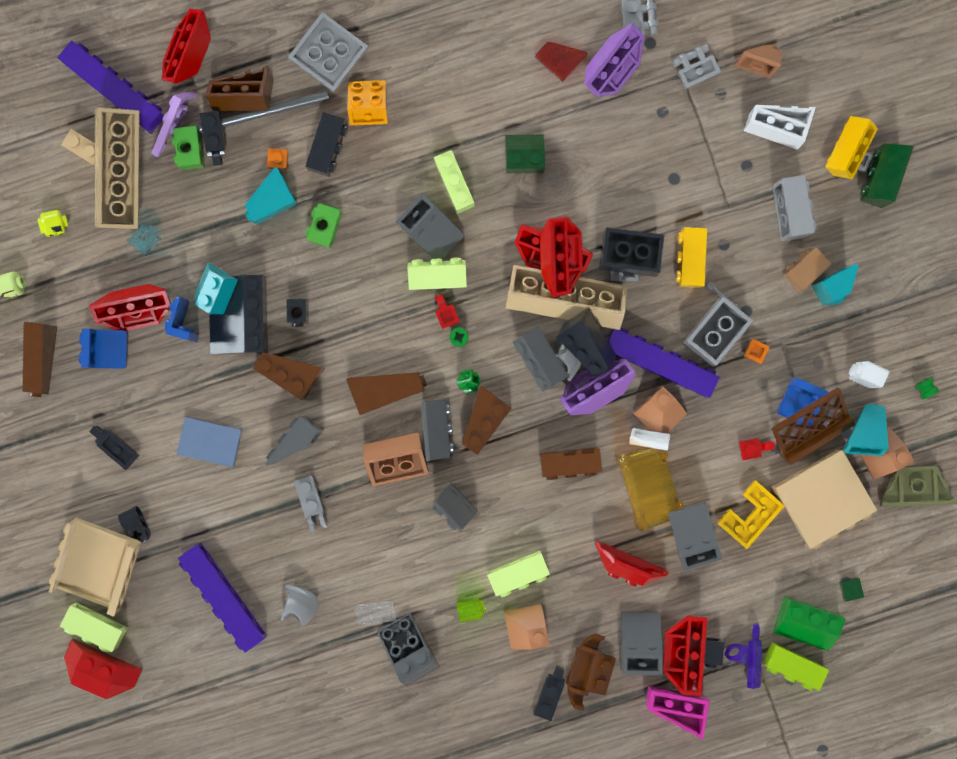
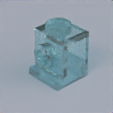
(146, 245)

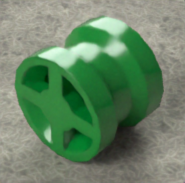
(457, 342)
(927, 388)

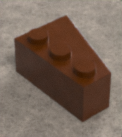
(242, 92)

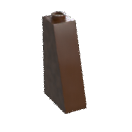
(38, 357)
(381, 390)

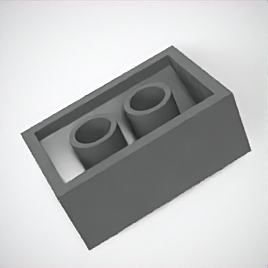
(540, 359)
(437, 429)

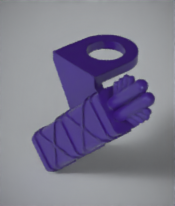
(750, 656)

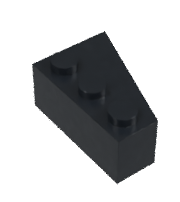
(586, 342)

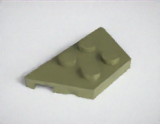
(917, 487)

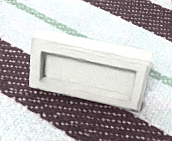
(650, 439)

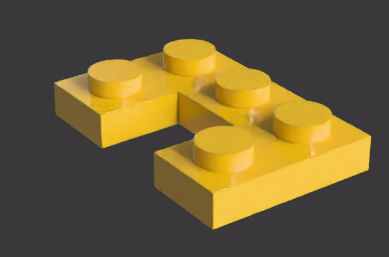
(766, 510)

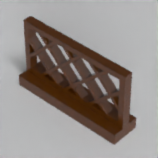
(817, 435)

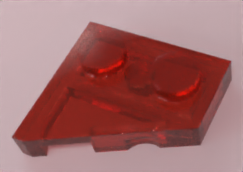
(560, 59)

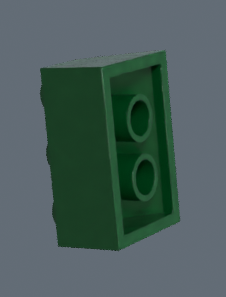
(886, 174)

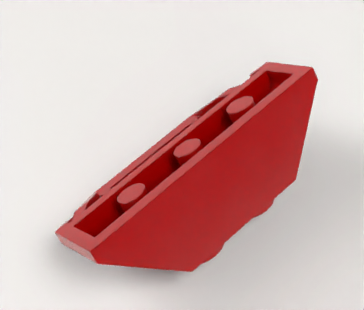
(186, 47)
(529, 247)
(561, 255)
(131, 307)
(628, 566)
(685, 654)
(99, 671)

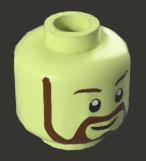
(11, 285)

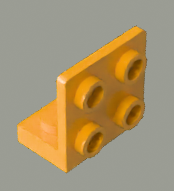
(367, 102)

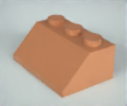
(395, 459)

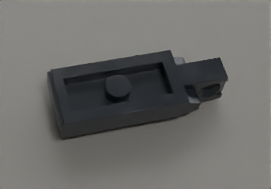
(213, 136)
(114, 447)
(550, 694)

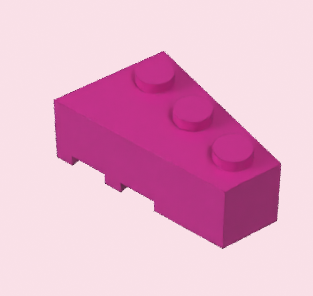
(683, 710)

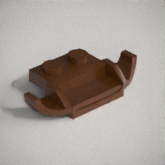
(589, 671)

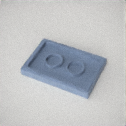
(209, 442)

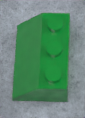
(808, 624)

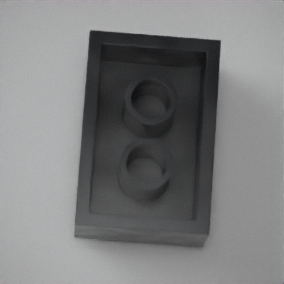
(631, 252)

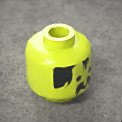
(52, 223)

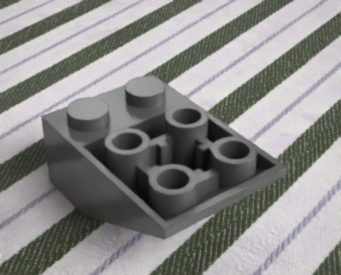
(429, 228)
(301, 436)
(454, 507)
(694, 536)
(641, 643)
(408, 650)

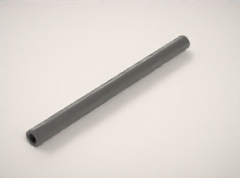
(273, 109)

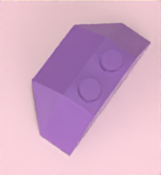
(615, 61)
(588, 394)

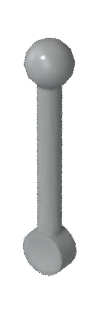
(711, 286)

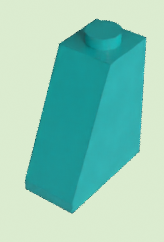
(270, 198)
(869, 432)

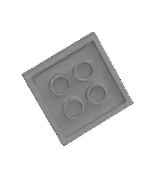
(328, 52)

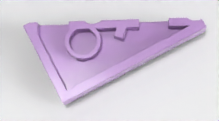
(172, 119)

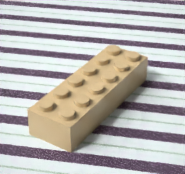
(116, 168)
(530, 294)

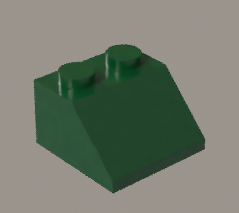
(525, 153)

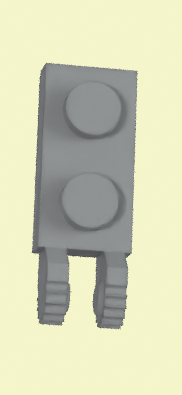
(310, 501)

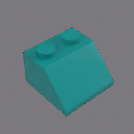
(836, 286)
(214, 290)

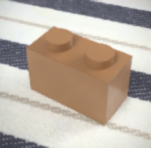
(807, 269)

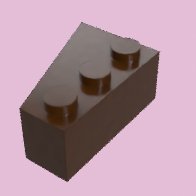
(289, 374)
(484, 420)
(570, 463)

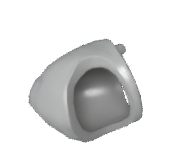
(567, 359)
(300, 604)

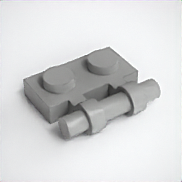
(632, 13)
(699, 71)

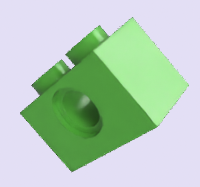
(194, 158)
(324, 237)

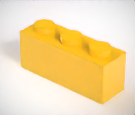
(851, 147)
(691, 257)

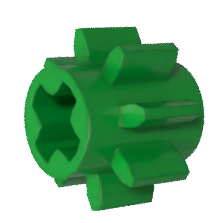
(468, 381)

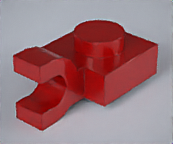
(447, 314)
(752, 448)

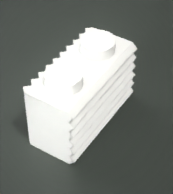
(868, 374)

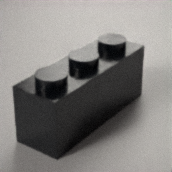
(327, 144)

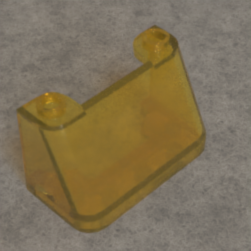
(648, 486)

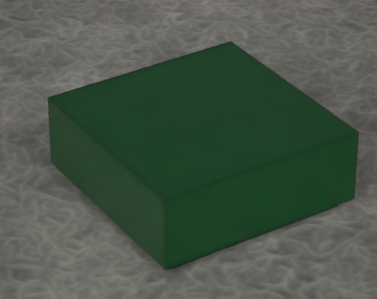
(851, 589)

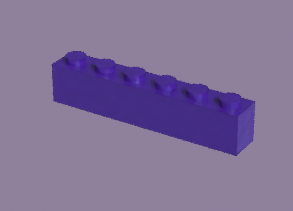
(110, 86)
(662, 363)
(222, 597)

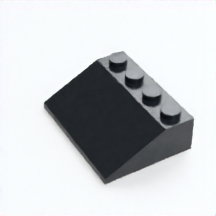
(244, 322)

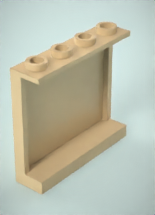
(825, 499)
(95, 564)

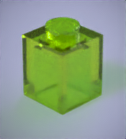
(470, 609)

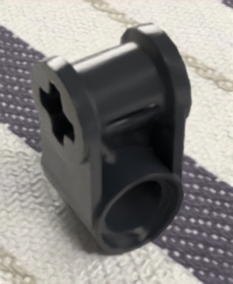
(134, 523)

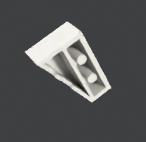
(780, 124)

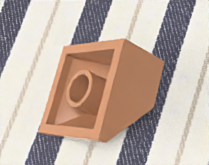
(761, 60)
(660, 411)
(893, 460)
(527, 627)

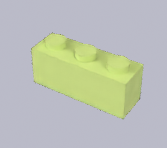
(454, 182)
(437, 274)
(518, 574)
(93, 627)

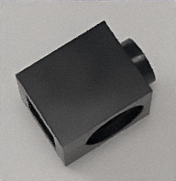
(293, 304)
(714, 652)

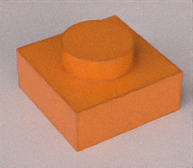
(277, 158)
(756, 351)

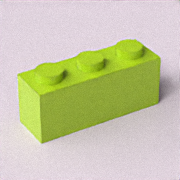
(795, 667)

